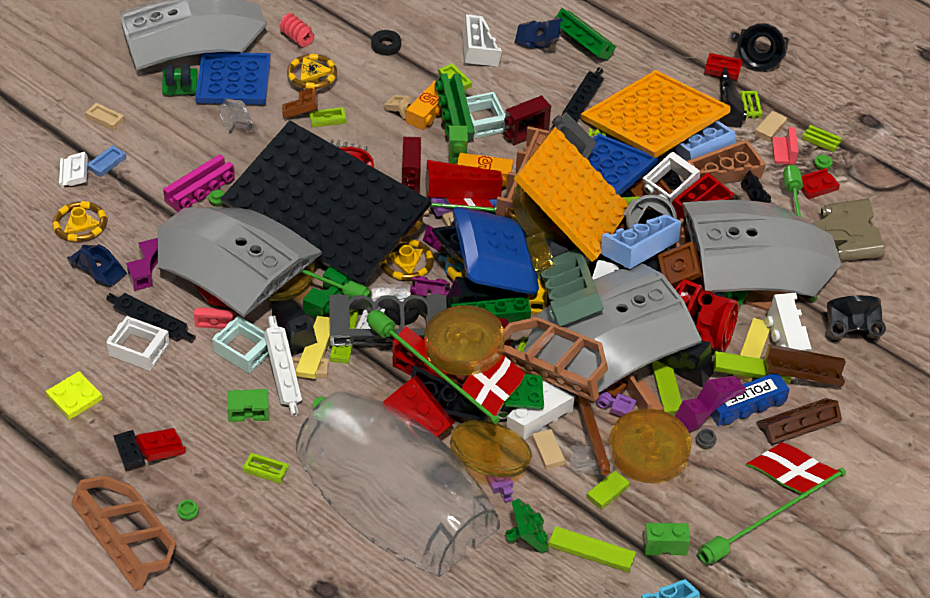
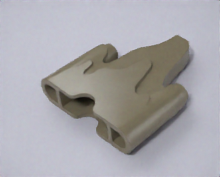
(852, 229)

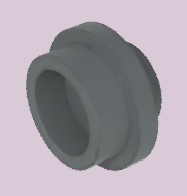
(706, 438)

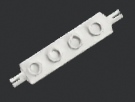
(282, 366)

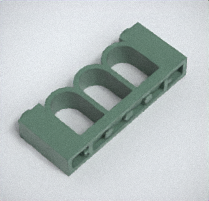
(570, 288)

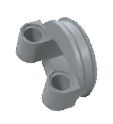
(637, 208)

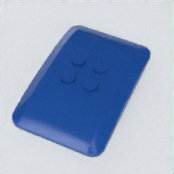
(495, 251)

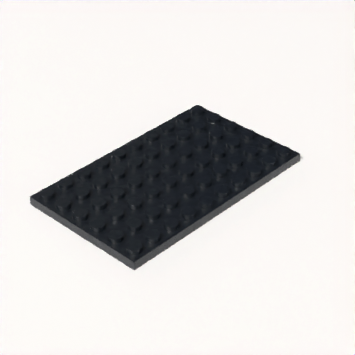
(329, 200)

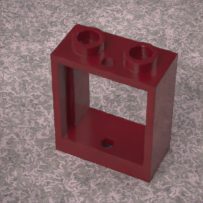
(535, 107)
(411, 163)

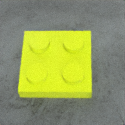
(74, 395)

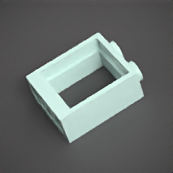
(490, 125)
(231, 331)

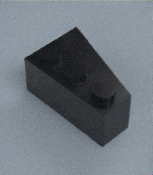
(466, 291)
(692, 363)

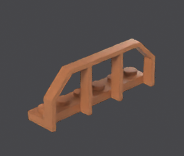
(533, 140)
(556, 373)
(108, 536)

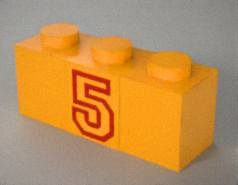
(424, 109)
(487, 162)

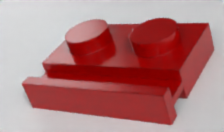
(716, 63)
(818, 183)
(160, 444)

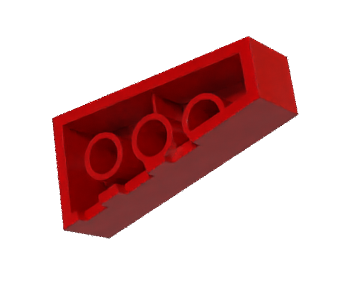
(462, 181)

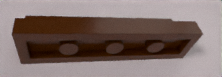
(804, 365)
(801, 420)

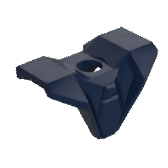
(527, 33)
(107, 273)

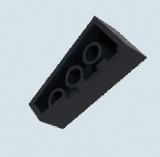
(447, 396)

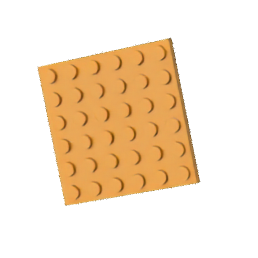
(655, 113)
(572, 193)

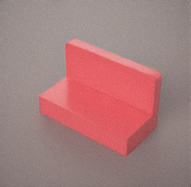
(786, 148)
(213, 317)

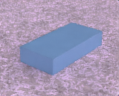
(106, 161)

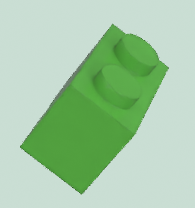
(457, 142)
(248, 404)
(666, 538)

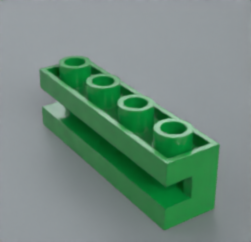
(586, 34)
(453, 103)
(512, 308)

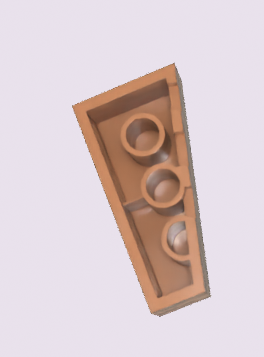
(730, 162)

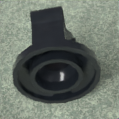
(762, 58)
(855, 317)

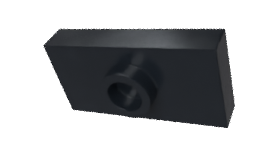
(129, 450)

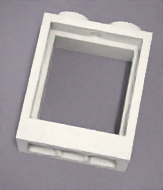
(678, 165)
(129, 326)

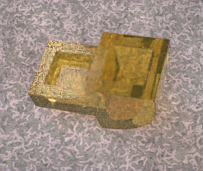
(540, 251)

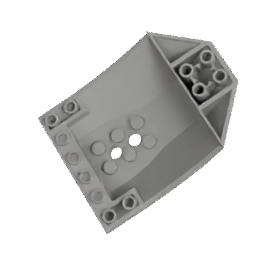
(195, 29)
(204, 250)
(782, 257)
(630, 337)

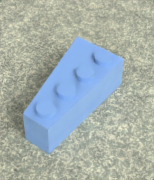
(641, 241)

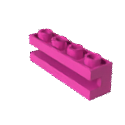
(199, 183)

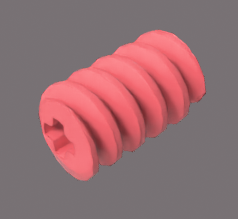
(297, 30)

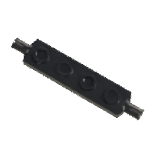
(584, 94)
(146, 313)

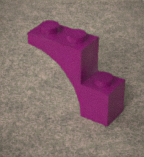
(141, 270)
(713, 394)

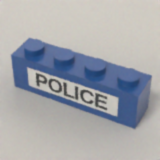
(758, 396)

